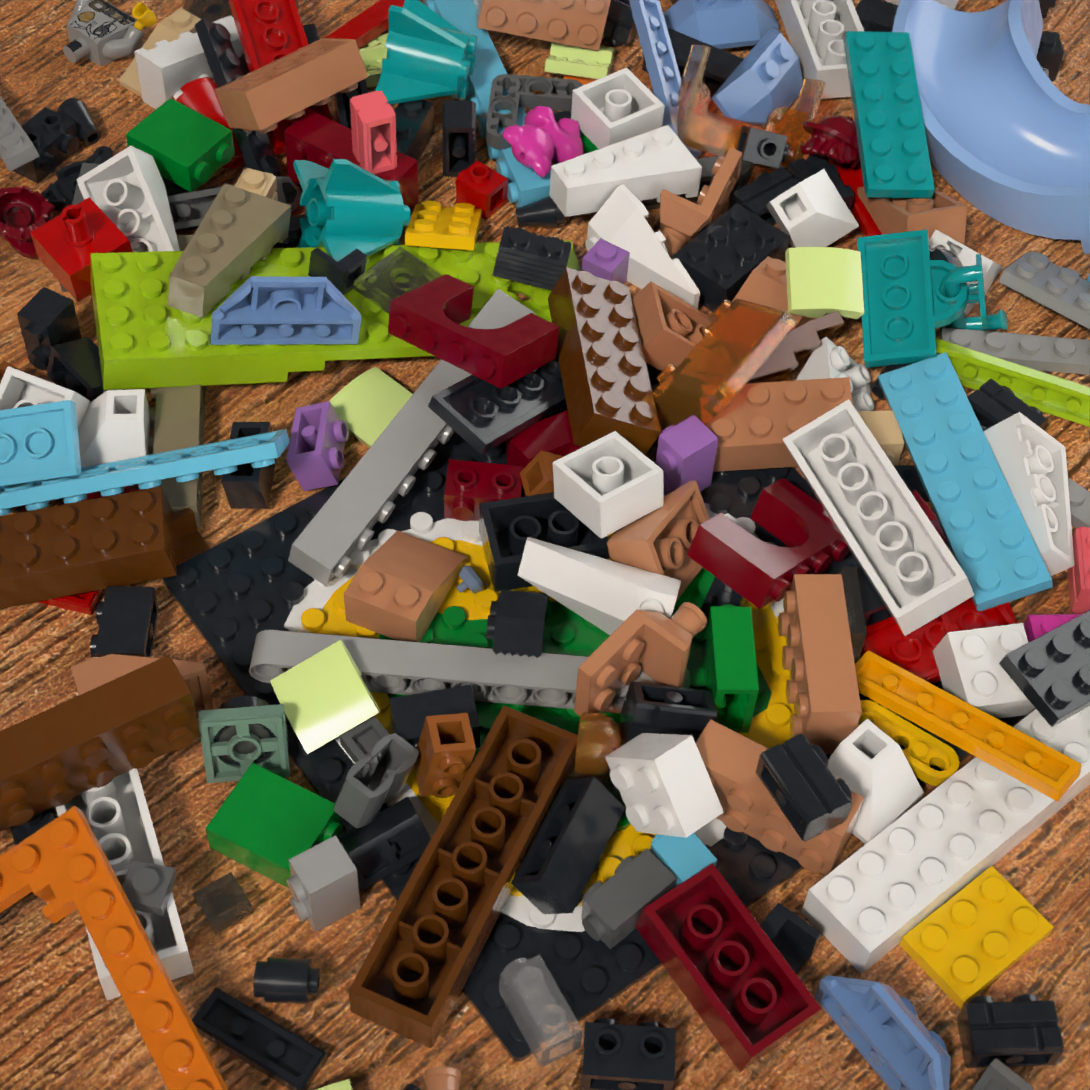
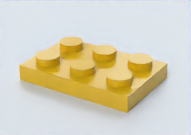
(443, 226)
(976, 936)

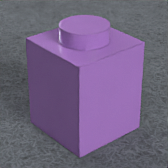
(607, 261)

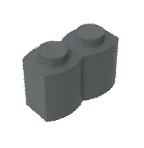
(375, 780)

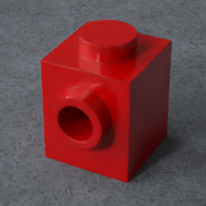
(482, 188)

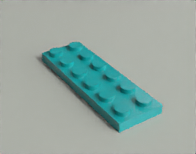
(888, 115)

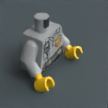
(105, 32)

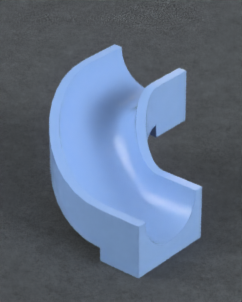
(998, 119)

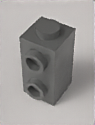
(615, 906)

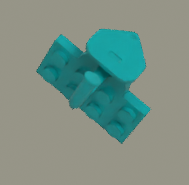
(913, 296)

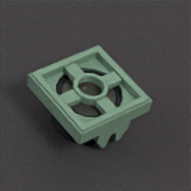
(243, 733)

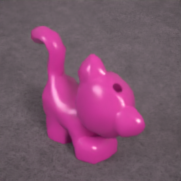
(543, 140)

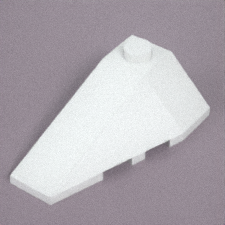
(134, 199)
(624, 225)
(595, 586)

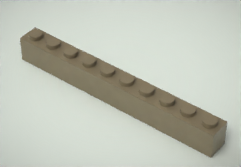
(179, 425)

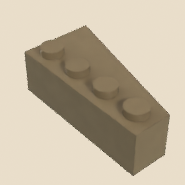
(224, 248)

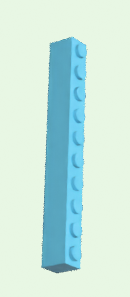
(523, 182)

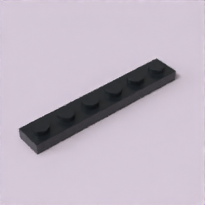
(225, 69)

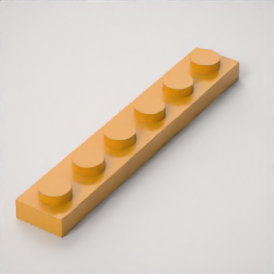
(966, 726)

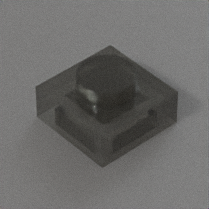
(223, 903)

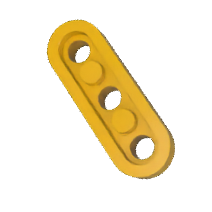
(920, 747)

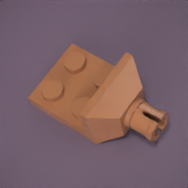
(683, 219)
(641, 643)

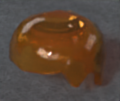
(596, 739)

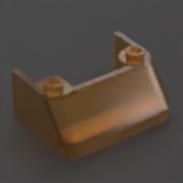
(718, 133)
(720, 362)

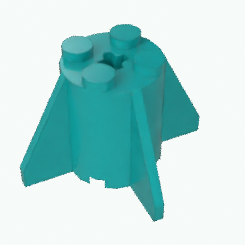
(425, 56)
(349, 209)

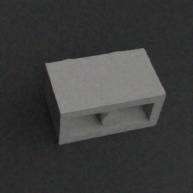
(323, 884)

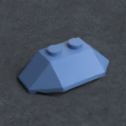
(722, 21)
(762, 81)
(286, 313)
(886, 1033)

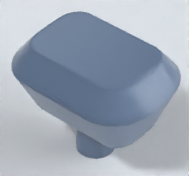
(470, 580)

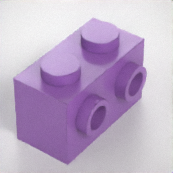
(317, 446)
(686, 454)

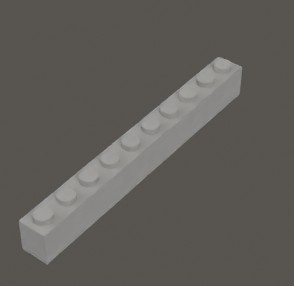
(388, 465)

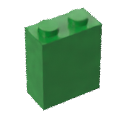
(183, 144)
(731, 665)
(270, 822)

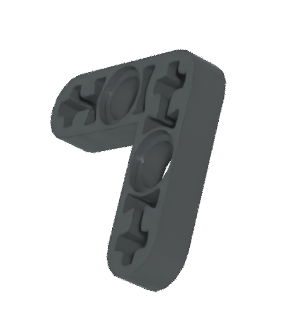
(521, 96)

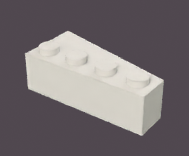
(175, 63)
(641, 163)
(1039, 483)

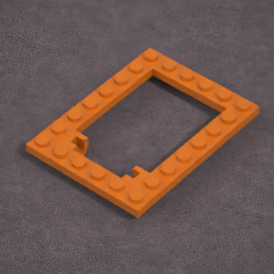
(72, 873)

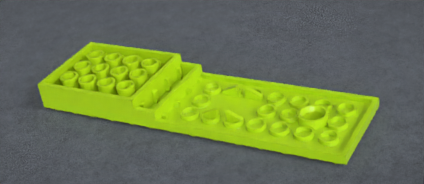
(160, 346)

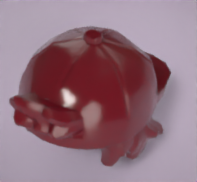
(834, 139)
(20, 214)

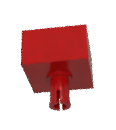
(69, 239)

